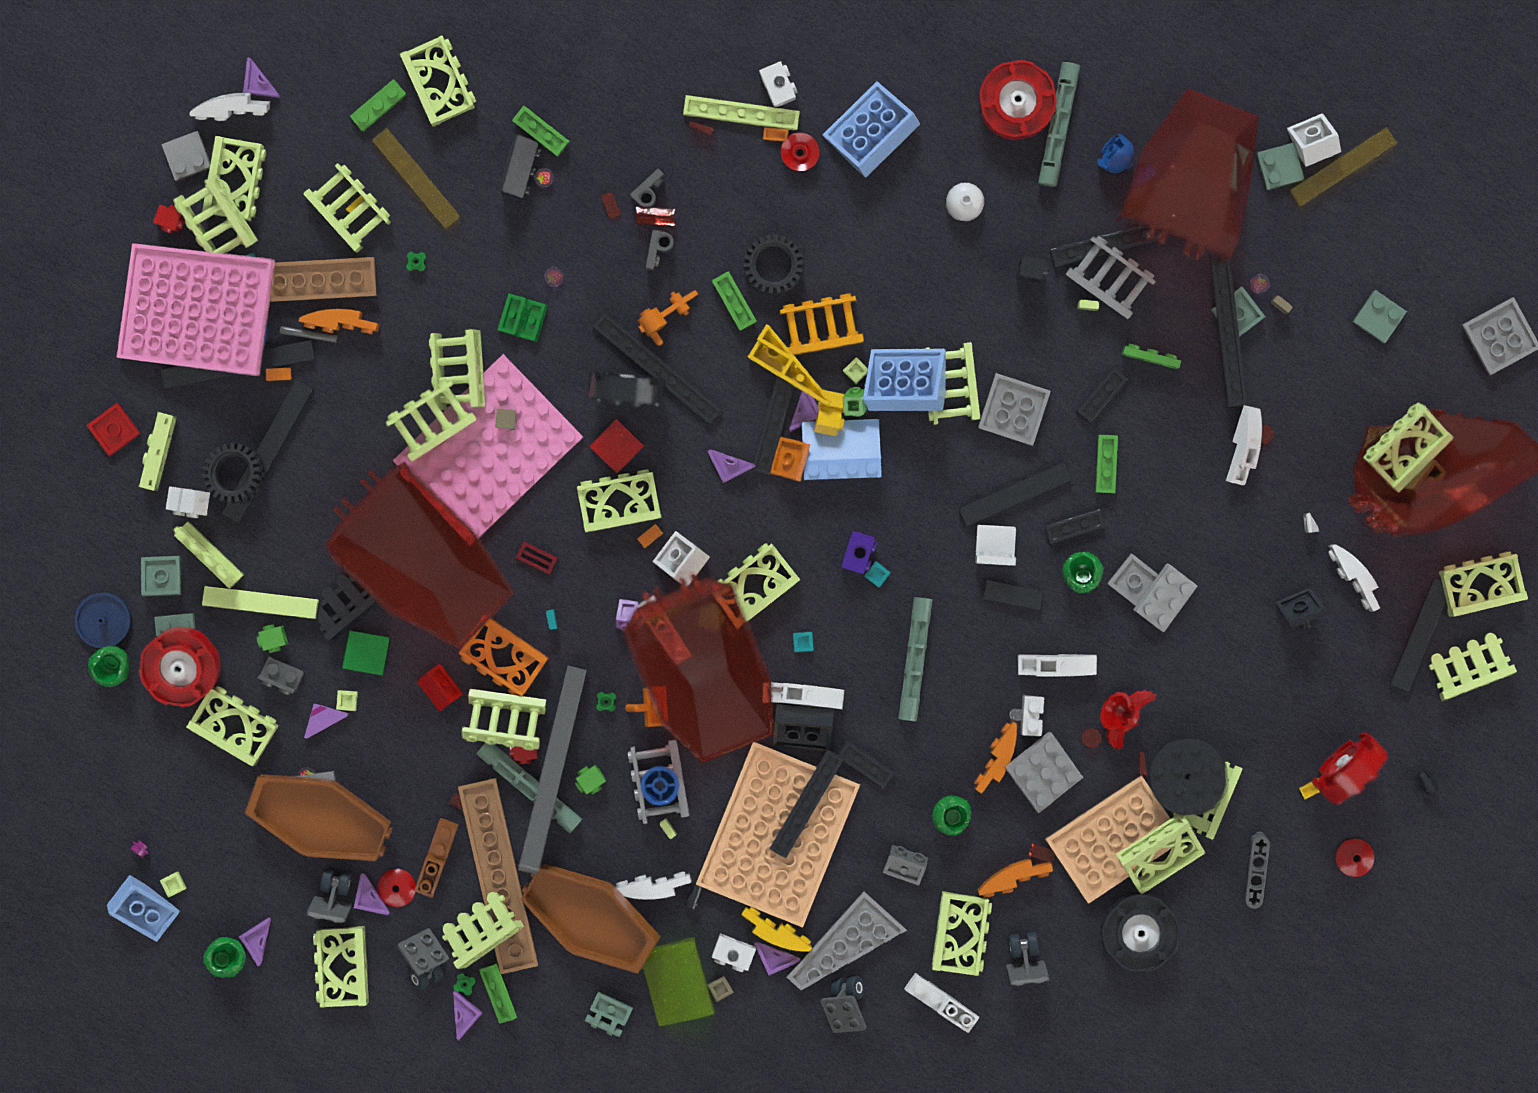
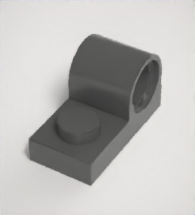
(653, 180)
(653, 259)

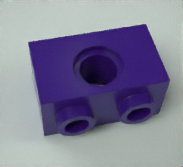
(859, 540)

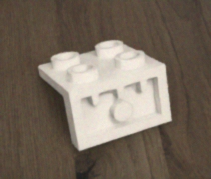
(995, 545)

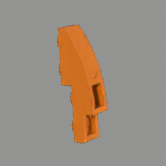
(332, 318)
(1003, 750)
(1006, 878)

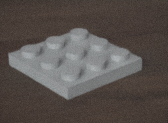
(1501, 336)
(1014, 409)
(1043, 772)

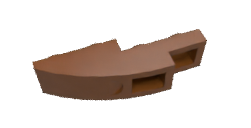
(436, 857)

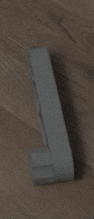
(1257, 871)

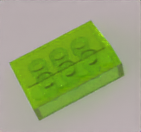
(678, 983)

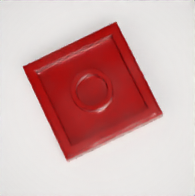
(113, 429)

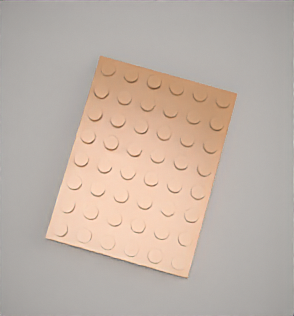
(757, 809)

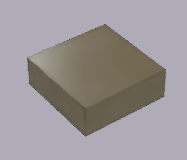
(1281, 304)
(505, 418)
(720, 988)

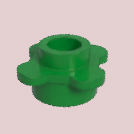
(417, 266)
(601, 704)
(470, 981)

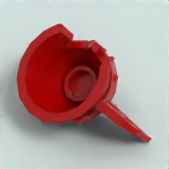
(1122, 714)

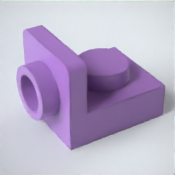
(624, 612)

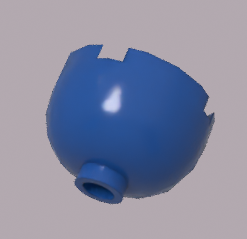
(1117, 155)
(660, 785)

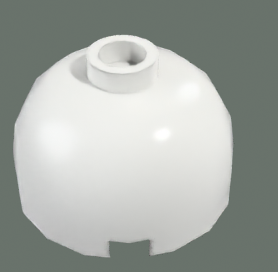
(965, 201)

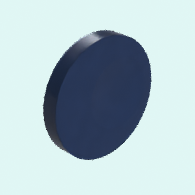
(103, 620)

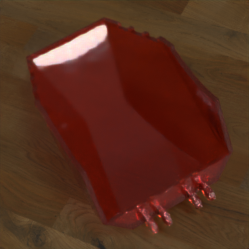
(1195, 175)
(1480, 466)
(418, 557)
(702, 667)

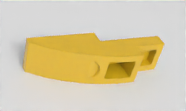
(782, 936)

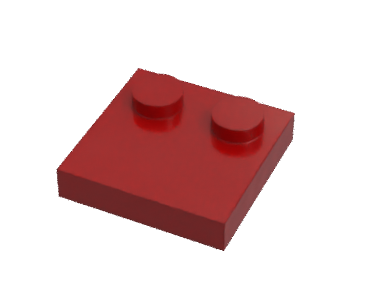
(616, 446)

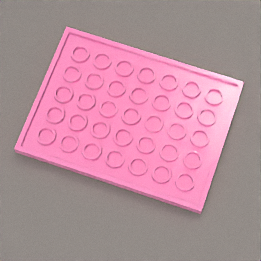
(195, 309)
(489, 467)

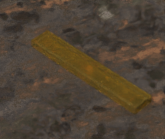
(1343, 167)
(416, 178)

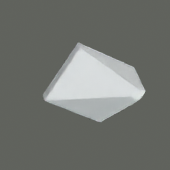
(1309, 523)

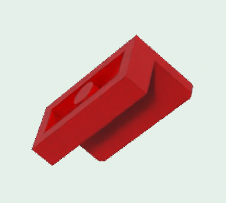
(439, 687)

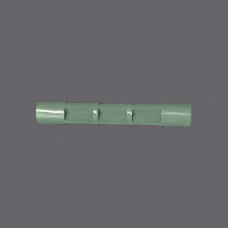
(1059, 124)
(915, 659)
(526, 783)

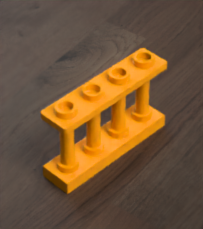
(833, 339)

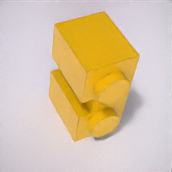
(829, 418)

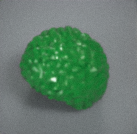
(1082, 572)
(109, 666)
(951, 815)
(224, 957)

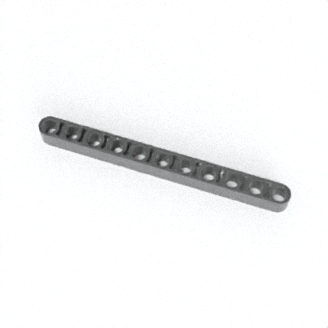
(552, 770)

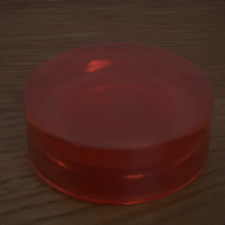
(1267, 434)
(1091, 737)

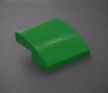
(522, 317)
(365, 652)

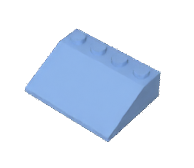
(871, 129)
(906, 380)
(847, 455)

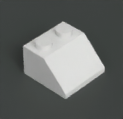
(1314, 139)
(681, 558)

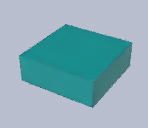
(877, 574)
(552, 621)
(803, 642)

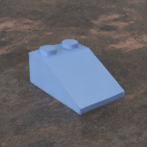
(142, 908)

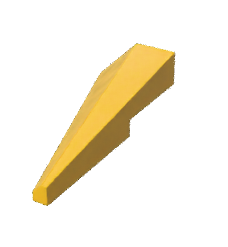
(777, 358)

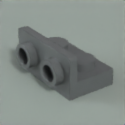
(281, 675)
(905, 865)

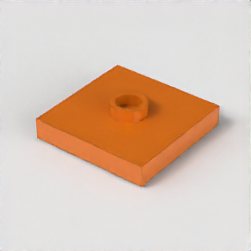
(790, 458)

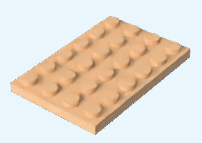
(1093, 839)

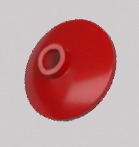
(802, 142)
(1348, 850)
(406, 887)

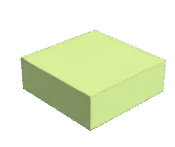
(1088, 305)
(856, 370)
(347, 700)
(668, 829)
(173, 884)

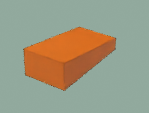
(775, 134)
(278, 374)
(650, 535)

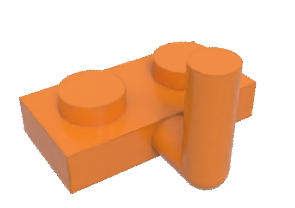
(650, 713)

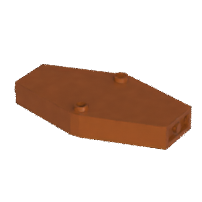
(318, 817)
(590, 918)

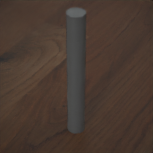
(308, 334)

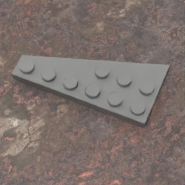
(853, 935)

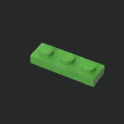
(378, 105)
(540, 131)
(734, 301)
(1151, 356)
(1106, 463)
(498, 993)

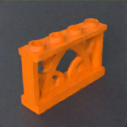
(530, 655)

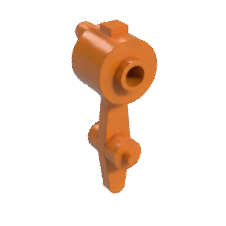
(653, 320)

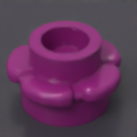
(139, 848)

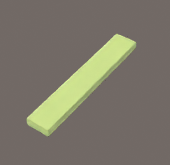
(741, 113)
(260, 602)

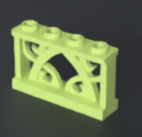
(434, 106)
(220, 155)
(1390, 443)
(643, 512)
(781, 582)
(1507, 594)
(241, 751)
(1144, 849)
(943, 953)
(359, 987)

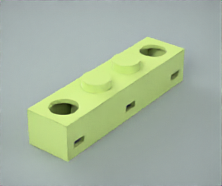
(157, 452)

